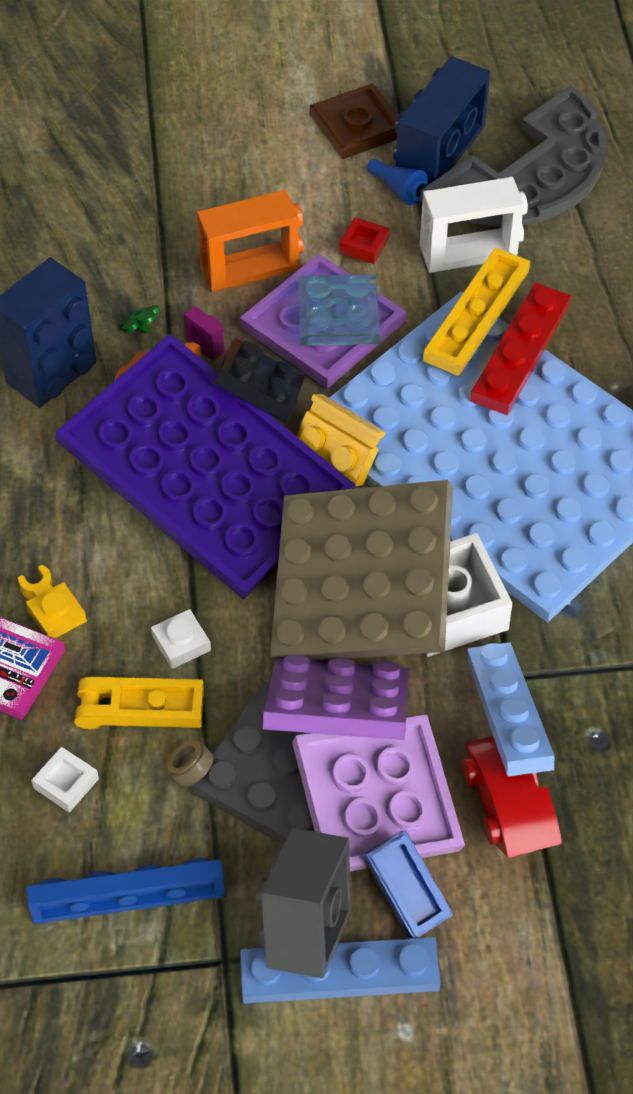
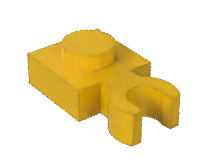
(51, 607)

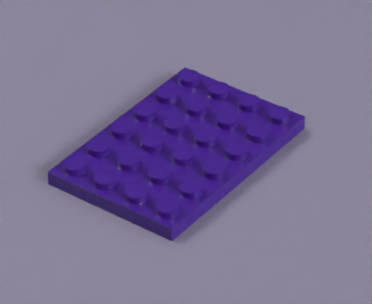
(198, 461)

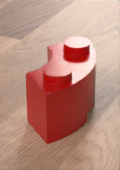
(516, 809)

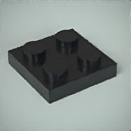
(260, 379)

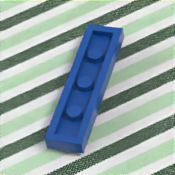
(113, 893)

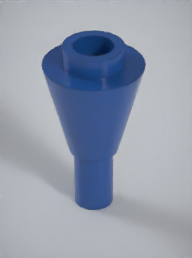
(402, 181)

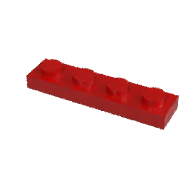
(520, 349)

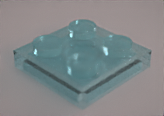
(338, 310)

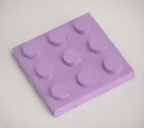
(379, 788)

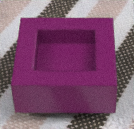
(204, 331)

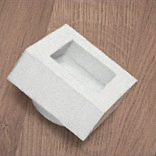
(180, 639)
(65, 779)

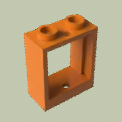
(242, 220)

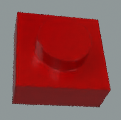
(364, 240)

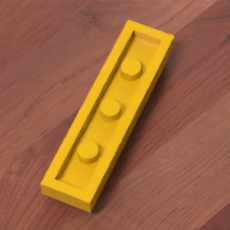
(476, 311)

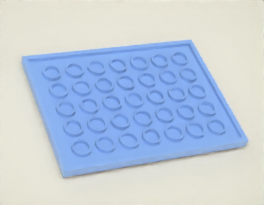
(536, 485)

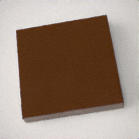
(356, 120)

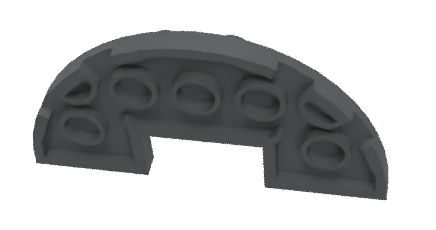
(554, 172)

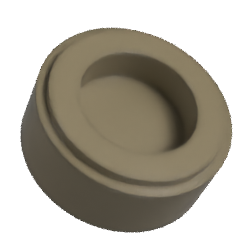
(189, 763)

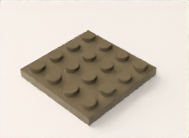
(363, 572)

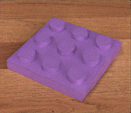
(276, 325)
(337, 698)

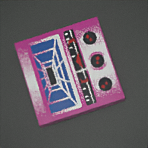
(25, 666)

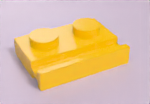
(340, 437)

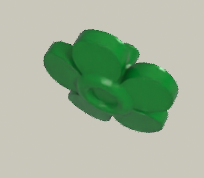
(140, 319)

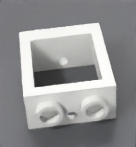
(469, 203)

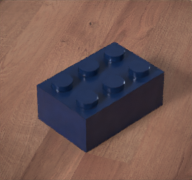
(443, 119)
(45, 332)

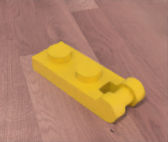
(140, 702)

